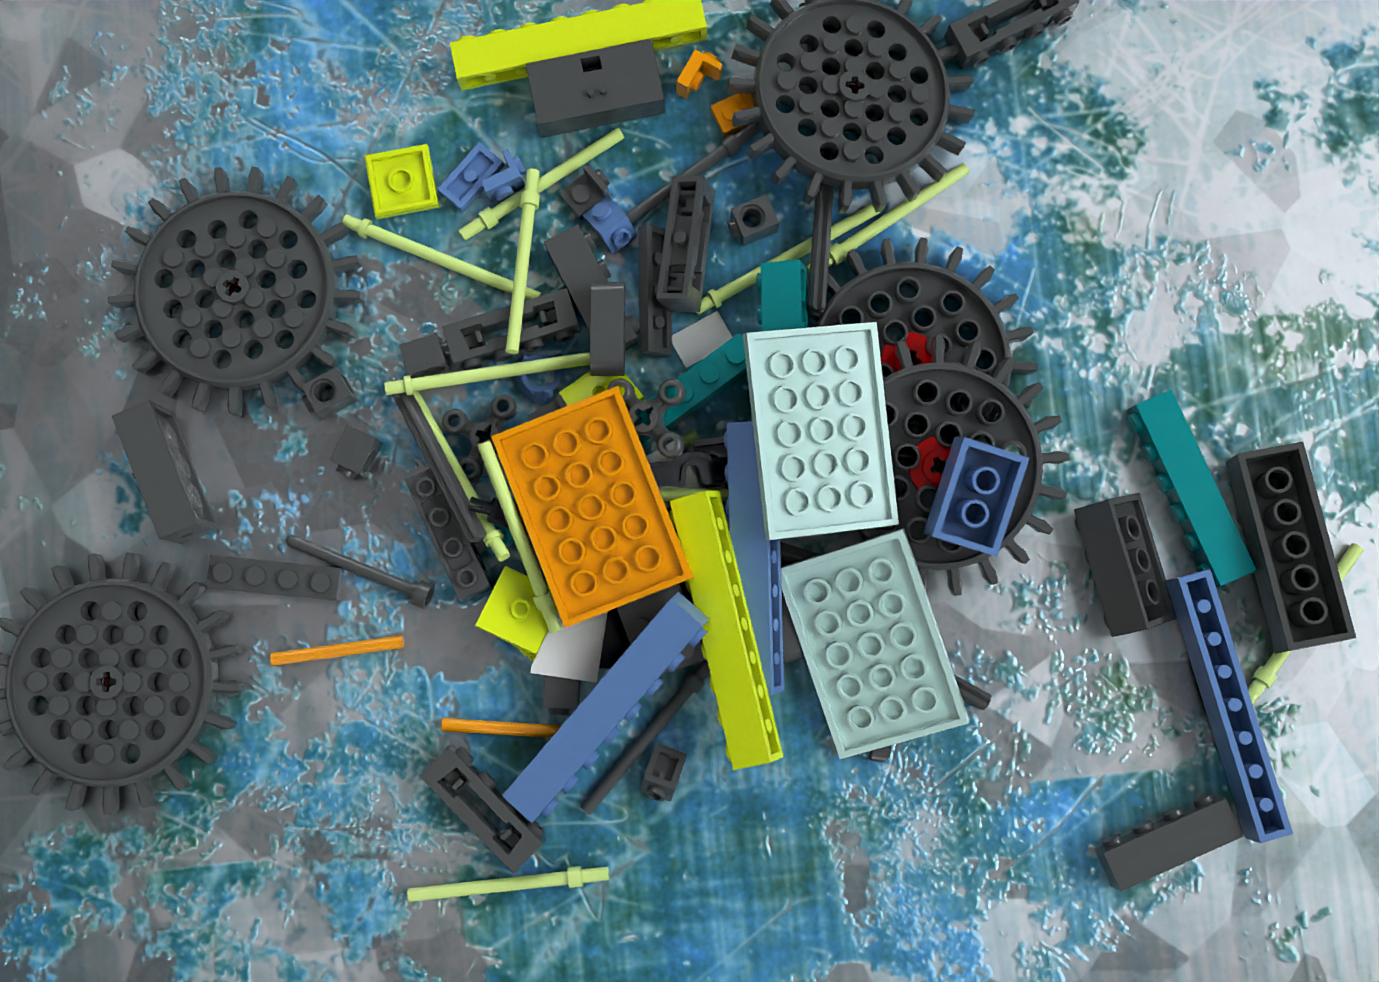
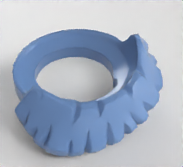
(537, 393)

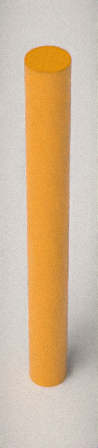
(337, 650)
(499, 727)

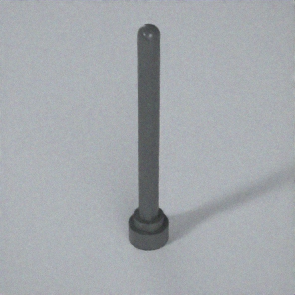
(418, 592)

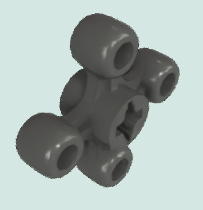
(657, 408)
(474, 431)

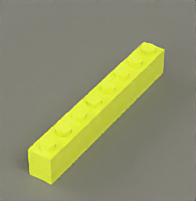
(504, 53)
(730, 639)

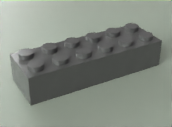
(1290, 548)

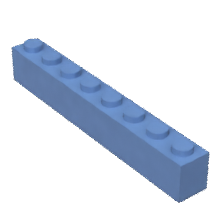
(755, 556)
(605, 707)
(1229, 707)

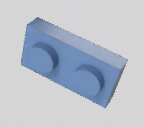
(465, 181)

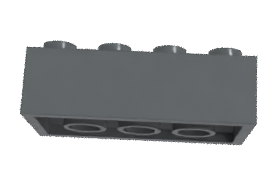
(1125, 564)

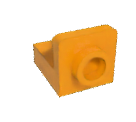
(695, 71)
(724, 111)

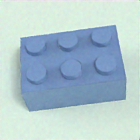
(976, 495)

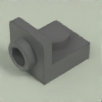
(586, 191)
(662, 773)

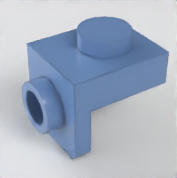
(503, 184)
(610, 224)

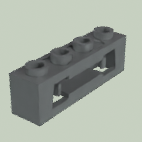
(972, 30)
(686, 244)
(466, 334)
(457, 555)
(484, 786)

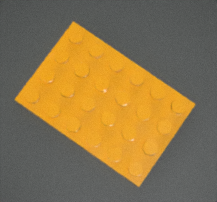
(592, 507)

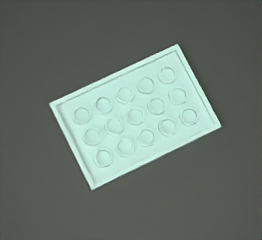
(820, 430)
(872, 644)

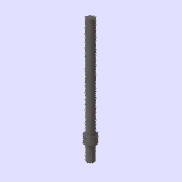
(728, 147)
(692, 684)

